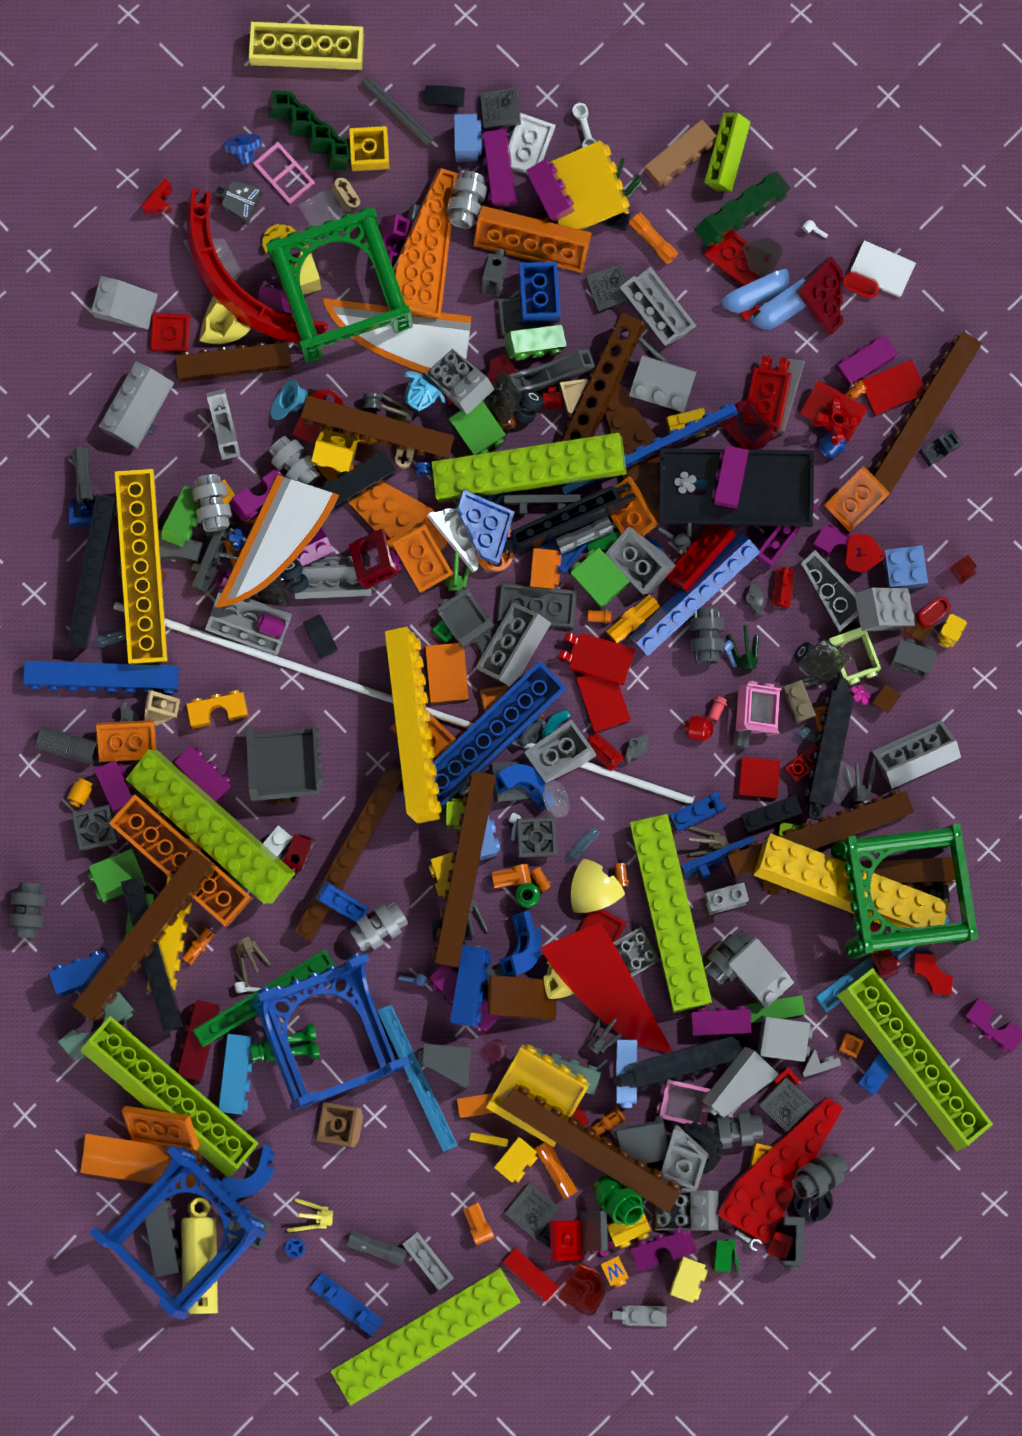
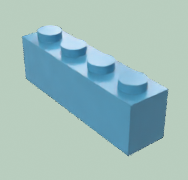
(235, 1074)

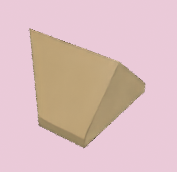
(572, 394)
(161, 707)

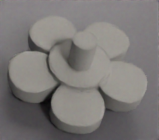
(685, 483)

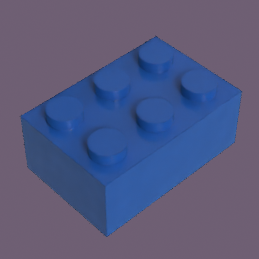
(539, 293)
(78, 974)

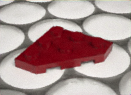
(823, 295)

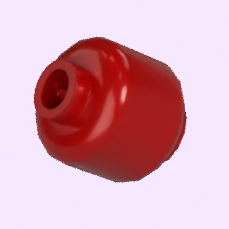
(699, 728)

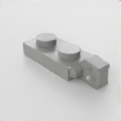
(642, 1315)

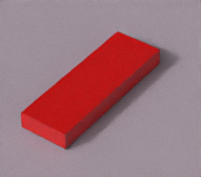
(530, 1274)

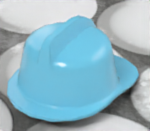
(289, 399)

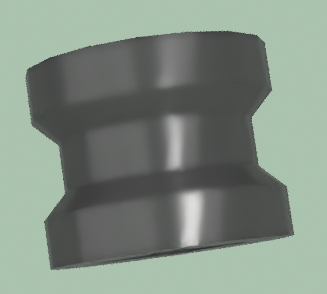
(372, 402)

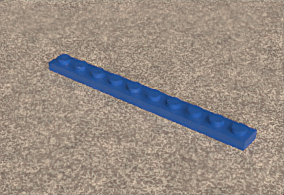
(674, 437)

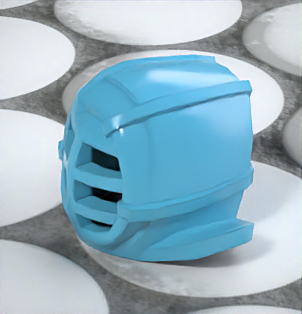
(421, 391)

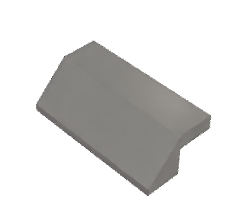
(658, 307)
(333, 578)
(240, 622)

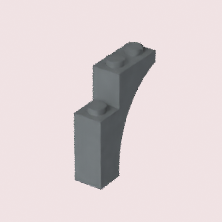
(553, 372)
(189, 552)

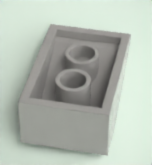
(124, 303)
(640, 561)
(560, 752)
(760, 973)

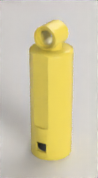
(198, 1249)

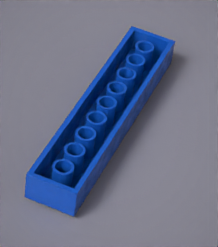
(496, 730)

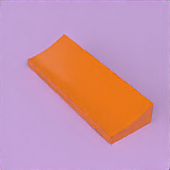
(532, 238)
(128, 1160)

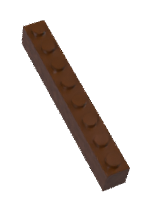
(377, 427)

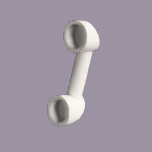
(581, 113)

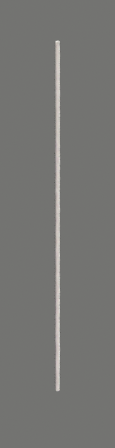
(389, 698)

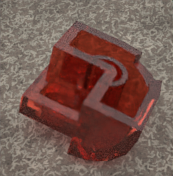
(584, 1289)

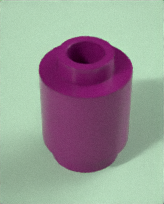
(271, 625)

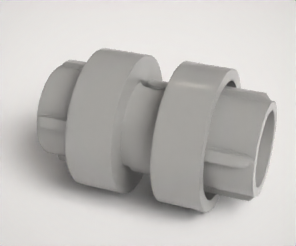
(468, 193)
(288, 456)
(210, 495)
(391, 920)

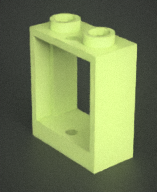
(851, 636)

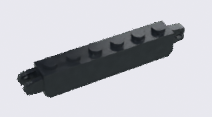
(567, 519)
(829, 750)
(681, 1062)

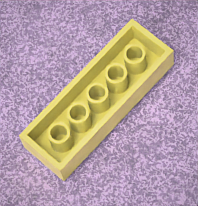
(306, 45)

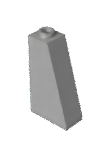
(739, 1082)

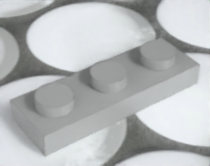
(428, 1261)

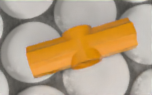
(633, 619)

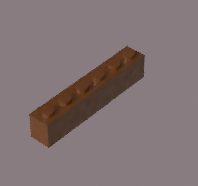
(233, 362)

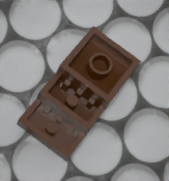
(519, 998)

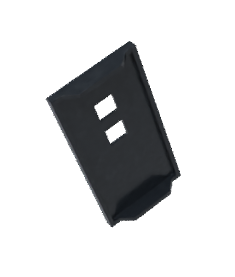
(773, 492)

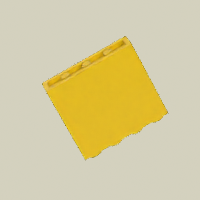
(592, 186)
(543, 1079)

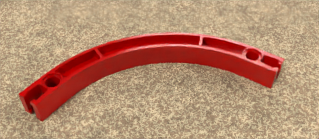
(225, 288)

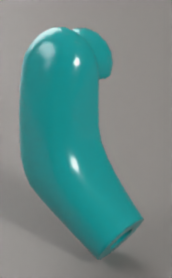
(554, 720)

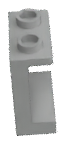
(726, 898)

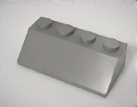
(136, 405)
(513, 645)
(917, 754)

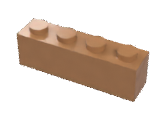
(680, 154)

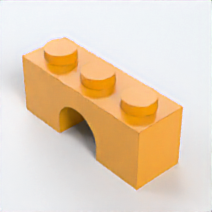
(200, 710)

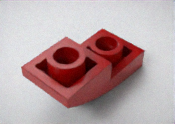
(801, 765)

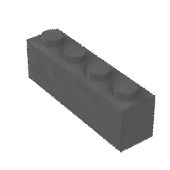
(162, 1240)

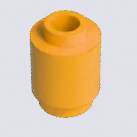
(79, 793)

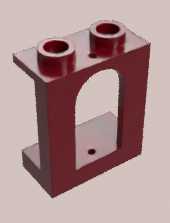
(731, 427)
(379, 572)

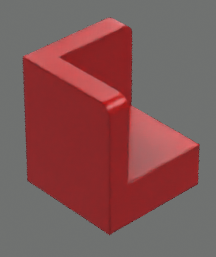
(789, 1074)
(780, 1245)

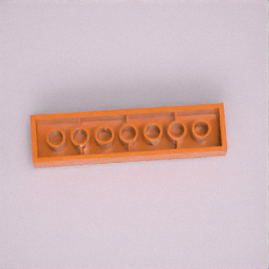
(170, 850)

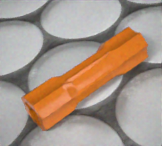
(662, 248)
(562, 1180)

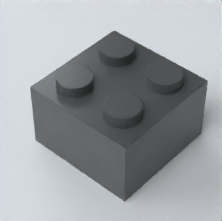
(913, 658)

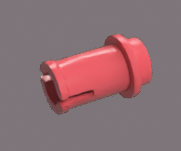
(717, 708)

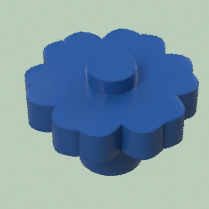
(243, 147)

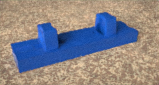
(712, 859)
(347, 1304)

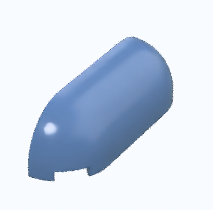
(756, 292)
(779, 308)

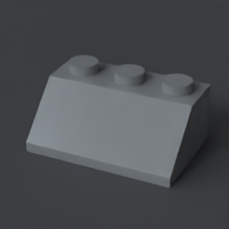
(663, 383)

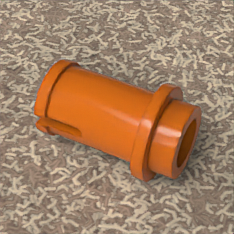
(858, 388)
(600, 616)
(621, 875)
(540, 879)

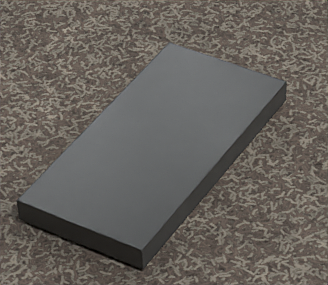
(552, 604)

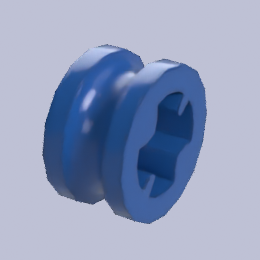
(423, 468)

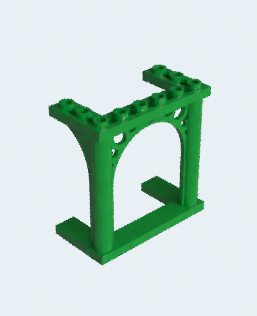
(280, 257)
(850, 851)

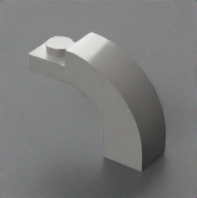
(223, 424)

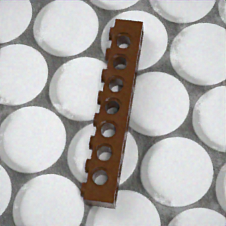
(611, 380)

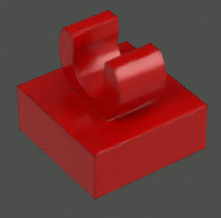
(552, 399)

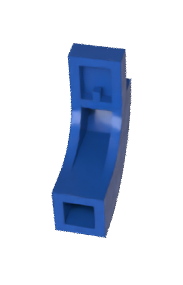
(524, 777)
(527, 948)
(249, 1186)

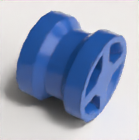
(293, 1246)

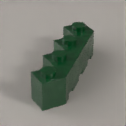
(304, 123)
(735, 212)

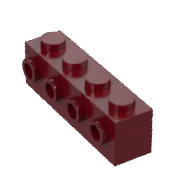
(883, 960)

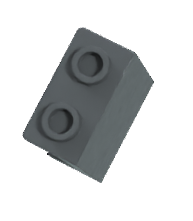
(464, 618)
(644, 1140)
(798, 1242)

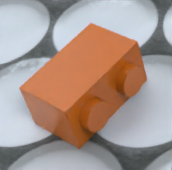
(544, 568)

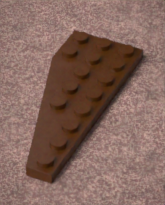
(626, 419)

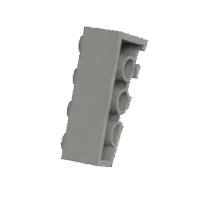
(832, 590)

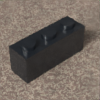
(771, 814)

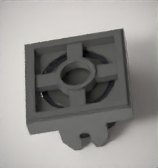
(94, 828)
(537, 839)

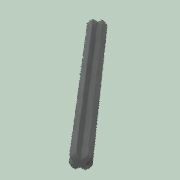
(398, 111)

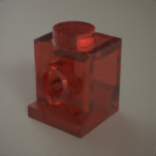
(964, 569)

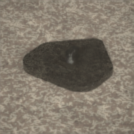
(757, 253)

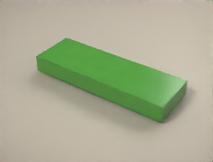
(779, 1008)

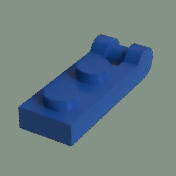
(697, 812)

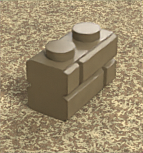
(799, 702)

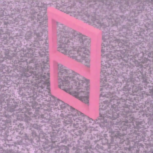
(283, 173)

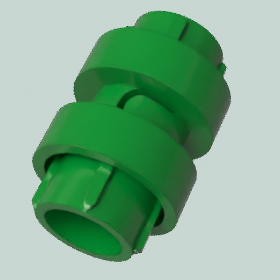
(618, 1200)

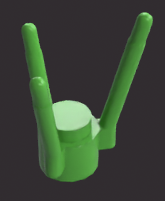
(455, 582)

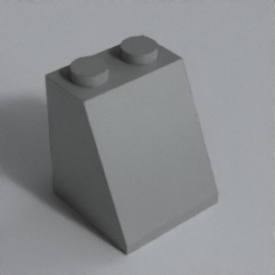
(784, 1038)

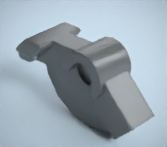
(756, 600)
(127, 714)
(531, 733)
(636, 748)

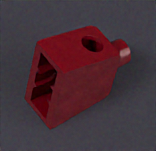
(301, 846)

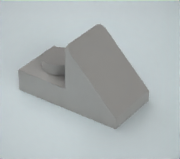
(813, 1065)

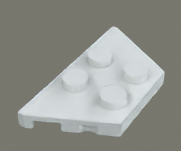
(454, 532)

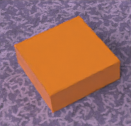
(851, 1045)

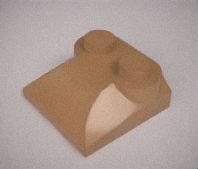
(340, 1124)

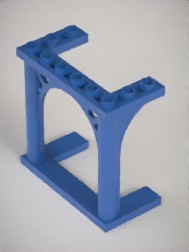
(354, 975)
(180, 1166)

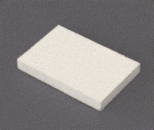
(529, 142)
(885, 267)

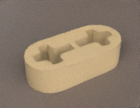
(345, 194)
(399, 454)

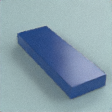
(341, 902)

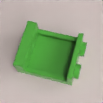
(478, 429)
(599, 577)
(112, 871)

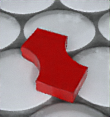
(939, 981)

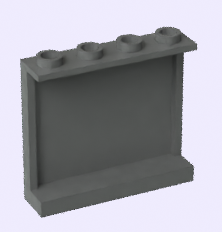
(284, 763)

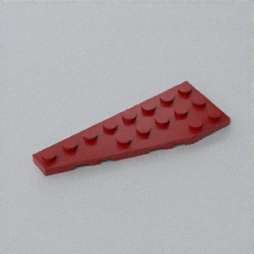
(766, 1189)

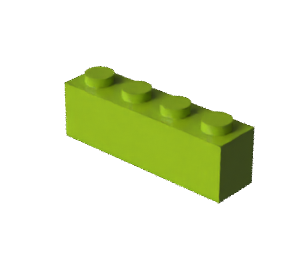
(727, 152)

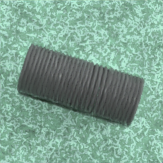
(60, 742)

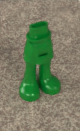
(264, 1050)

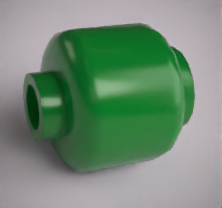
(532, 890)

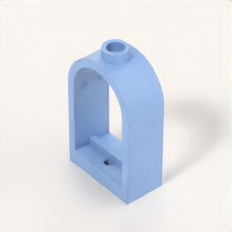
(625, 1054)

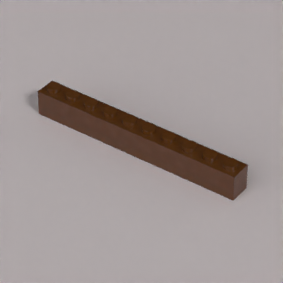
(926, 410)
(828, 829)
(352, 849)
(465, 869)
(902, 871)
(144, 935)
(592, 1148)

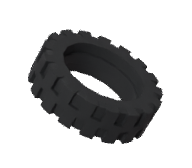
(709, 1138)

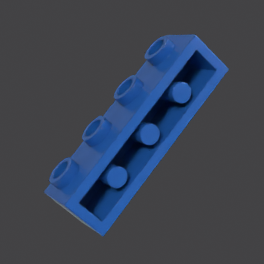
(470, 986)

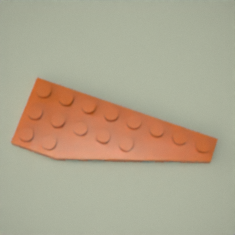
(425, 252)
(390, 510)

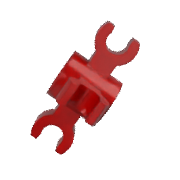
(835, 421)

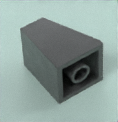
(448, 1061)

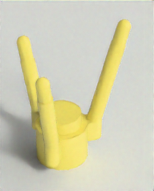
(323, 1217)

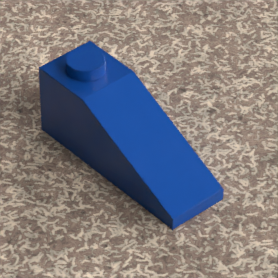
(875, 1075)

